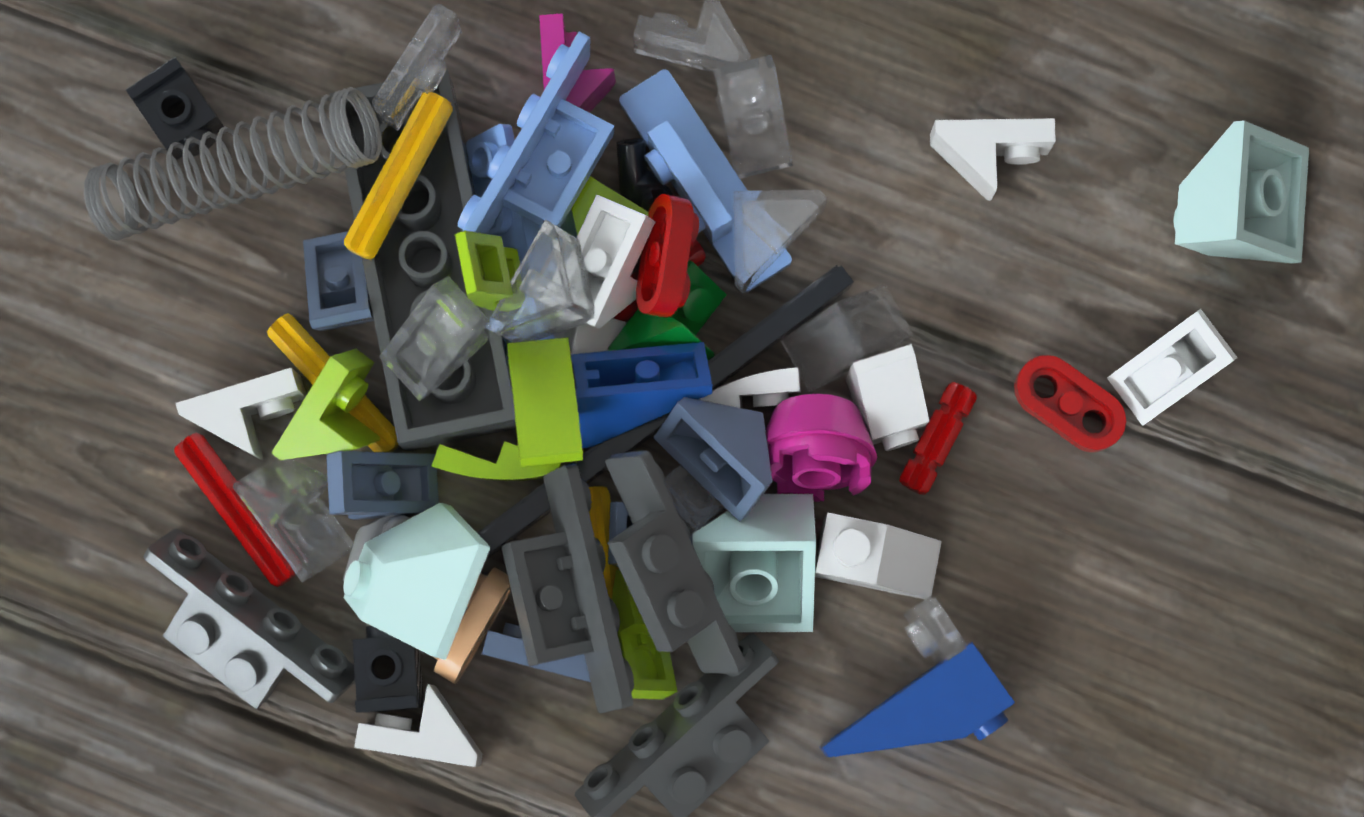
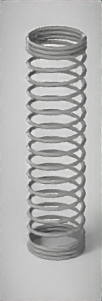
(337, 129)

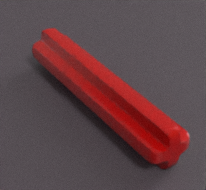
(217, 484)

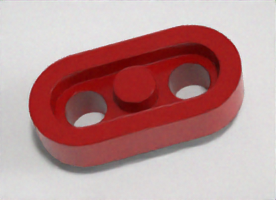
(663, 273)
(1071, 400)

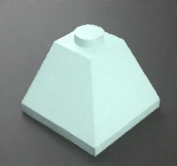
(1246, 198)
(763, 564)
(418, 579)

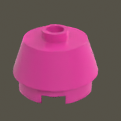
(819, 446)

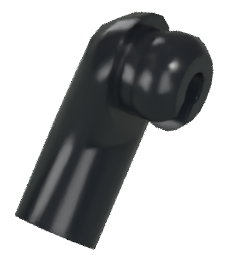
(635, 179)

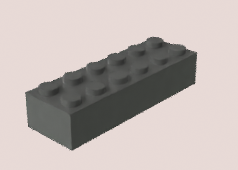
(413, 258)

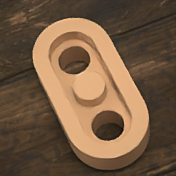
(482, 610)

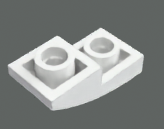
(766, 388)

